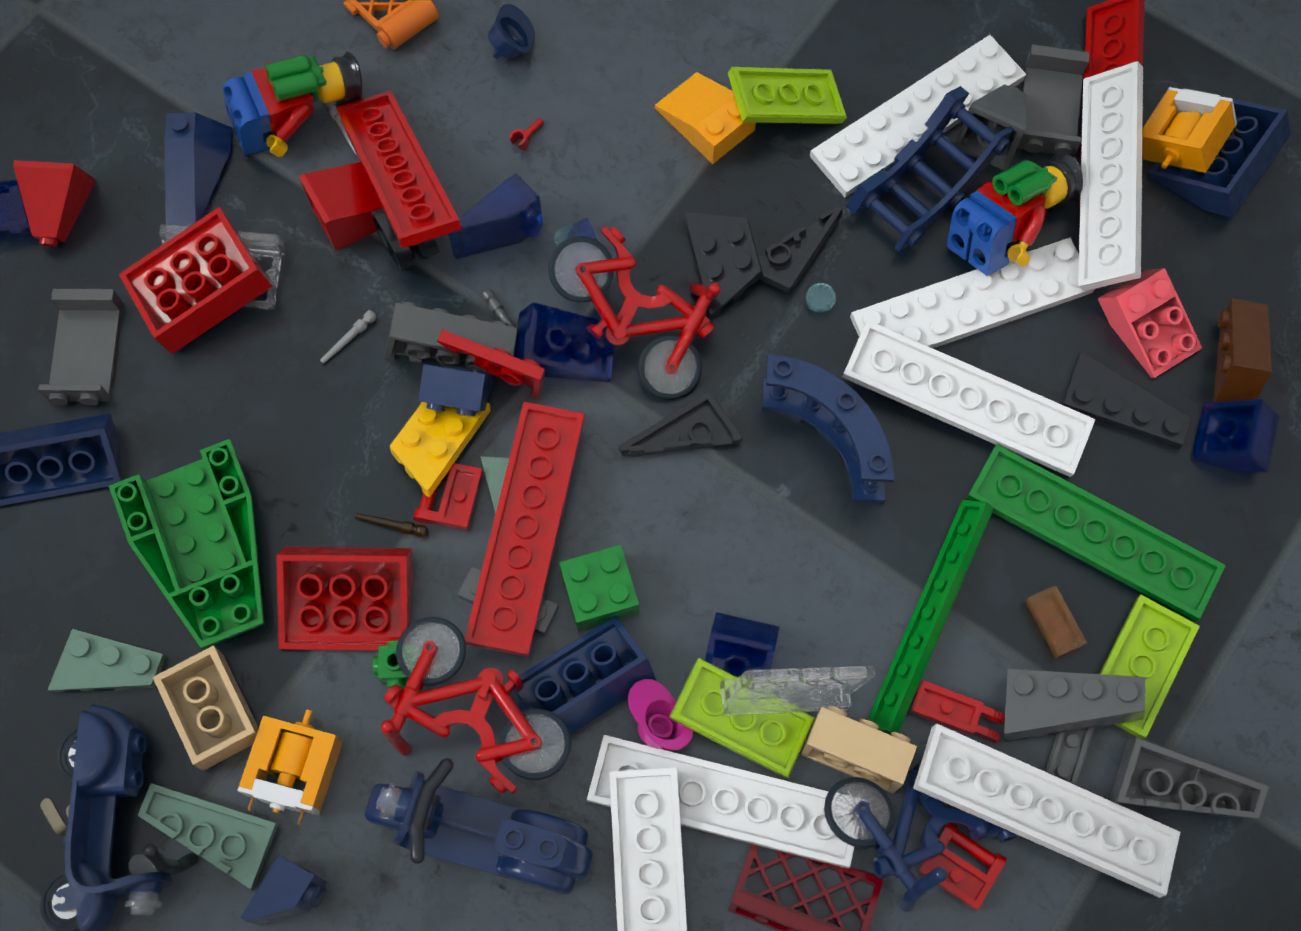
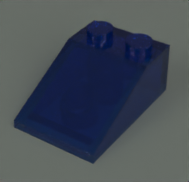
(499, 219)
(563, 344)

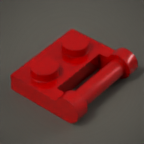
(457, 499)
(962, 878)

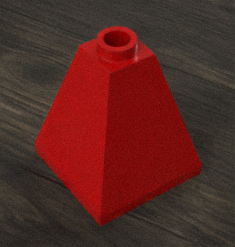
(52, 197)

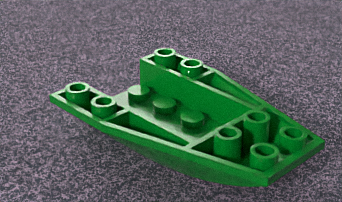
(198, 542)

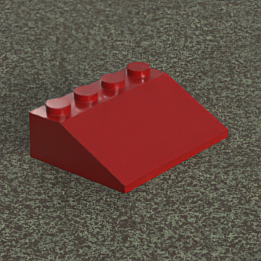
(194, 281)
(343, 597)

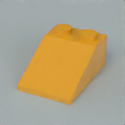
(705, 116)

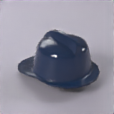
(511, 33)

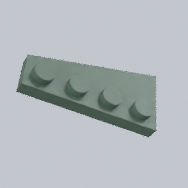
(218, 834)

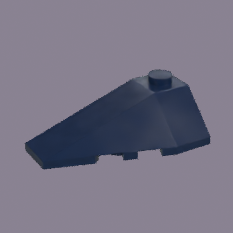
(193, 164)

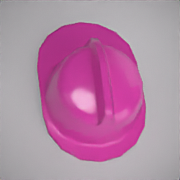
(651, 709)

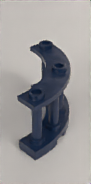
(910, 159)
(838, 415)

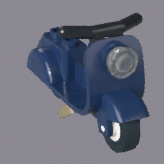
(102, 763)
(481, 832)

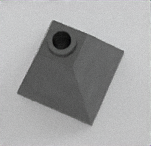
(997, 111)

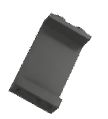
(1053, 99)
(84, 346)

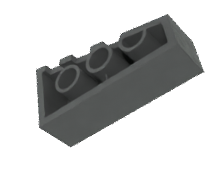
(1068, 701)

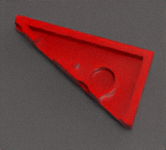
(498, 362)

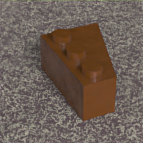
(1242, 351)

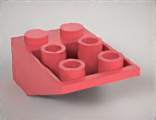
(1151, 321)

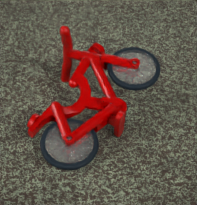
(668, 364)
(432, 652)

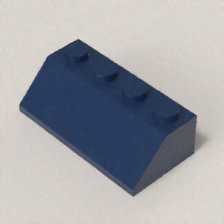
(59, 459)
(585, 676)

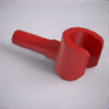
(526, 134)

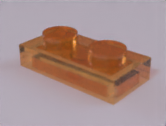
(1055, 621)

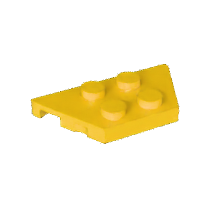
(433, 443)

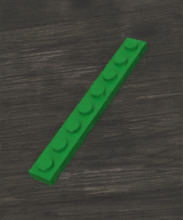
(930, 616)

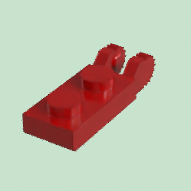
(955, 711)

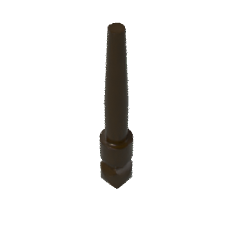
(406, 527)

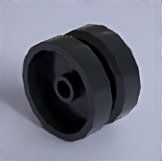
(405, 256)

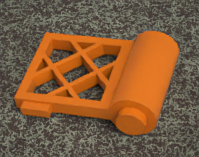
(401, 21)

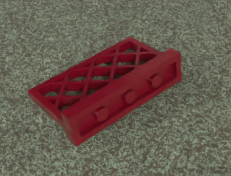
(785, 918)

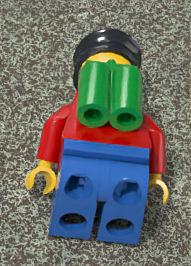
(283, 98)
(1012, 210)

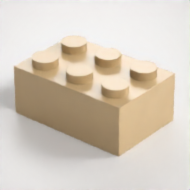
(207, 708)
(859, 749)

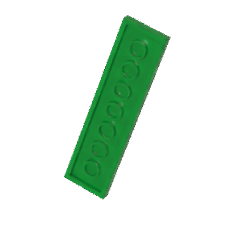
(1097, 533)

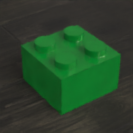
(599, 587)

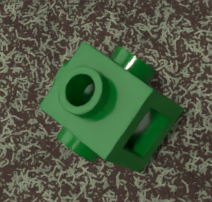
(385, 666)

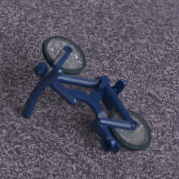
(864, 817)

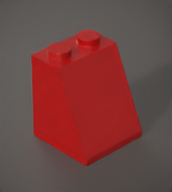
(342, 202)

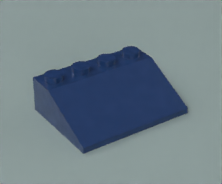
(1238, 165)

